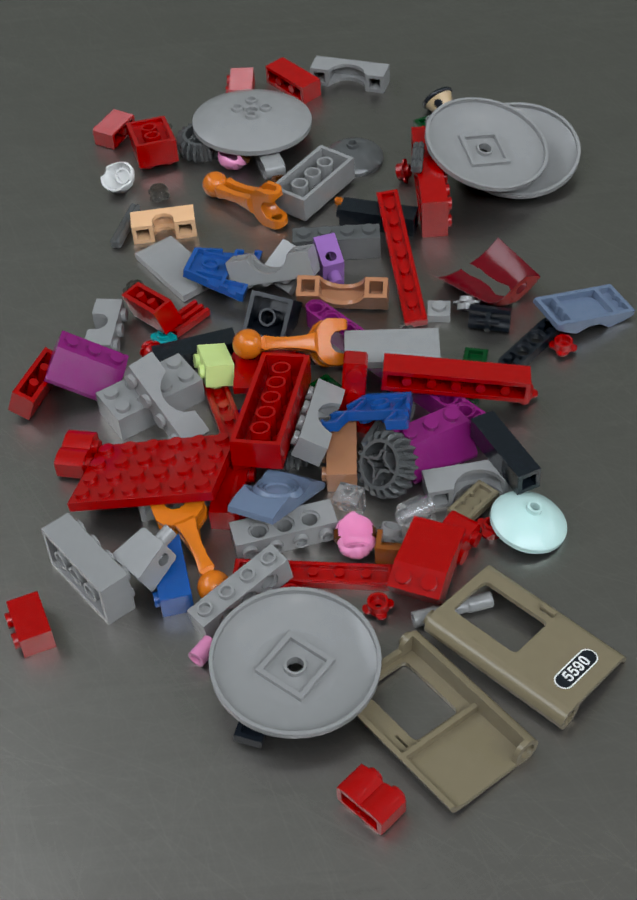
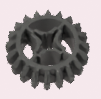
(192, 148)
(387, 464)

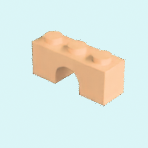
(148, 223)

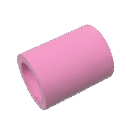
(200, 653)

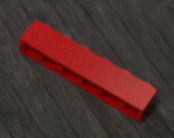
(456, 378)

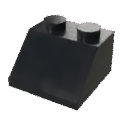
(271, 314)

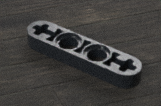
(533, 349)

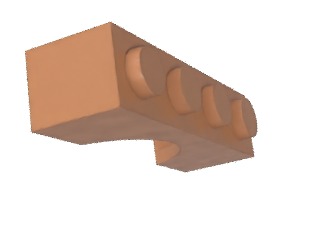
(366, 294)

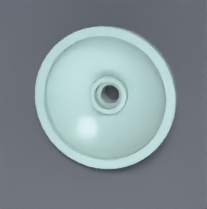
(528, 522)

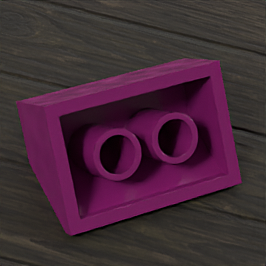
(84, 365)
(440, 440)

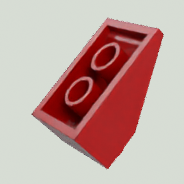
(152, 142)
(426, 560)

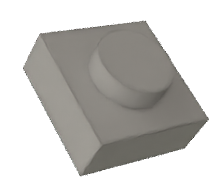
(438, 311)

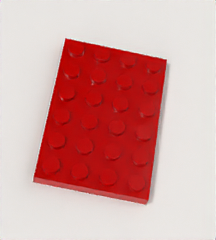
(153, 473)

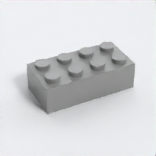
(315, 182)
(125, 413)
(89, 568)

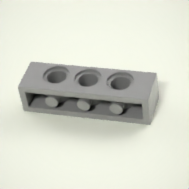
(298, 529)
(260, 574)

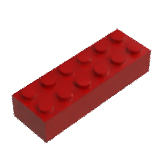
(431, 192)
(270, 411)

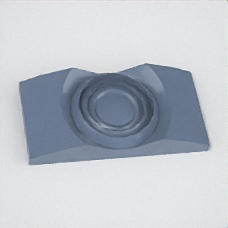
(584, 308)
(274, 496)

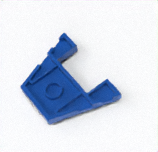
(209, 269)
(390, 408)

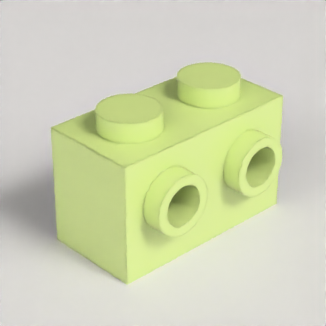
(214, 365)

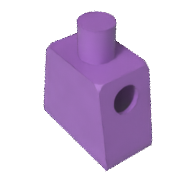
(331, 269)

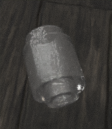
(419, 506)

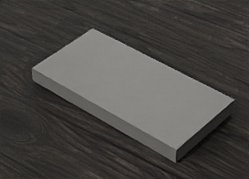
(166, 262)
(394, 341)

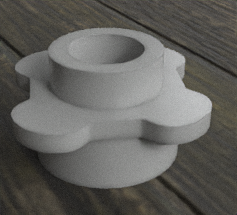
(464, 303)
(391, 531)

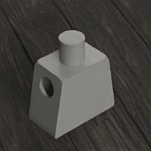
(147, 555)

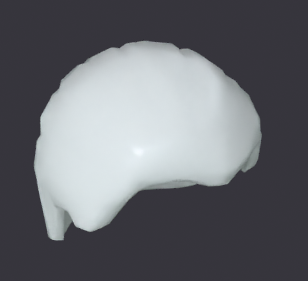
(118, 177)

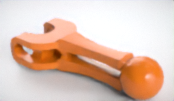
(255, 199)
(316, 343)
(187, 523)

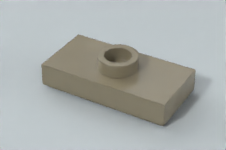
(475, 500)

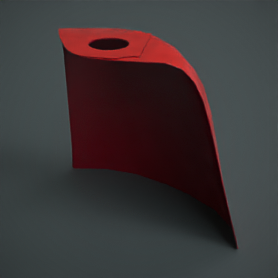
(504, 267)

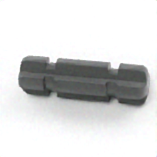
(417, 157)

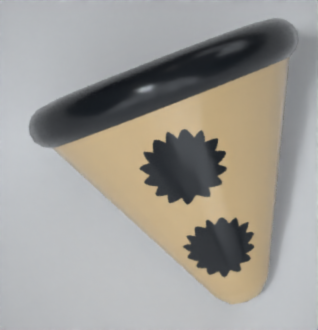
(437, 98)

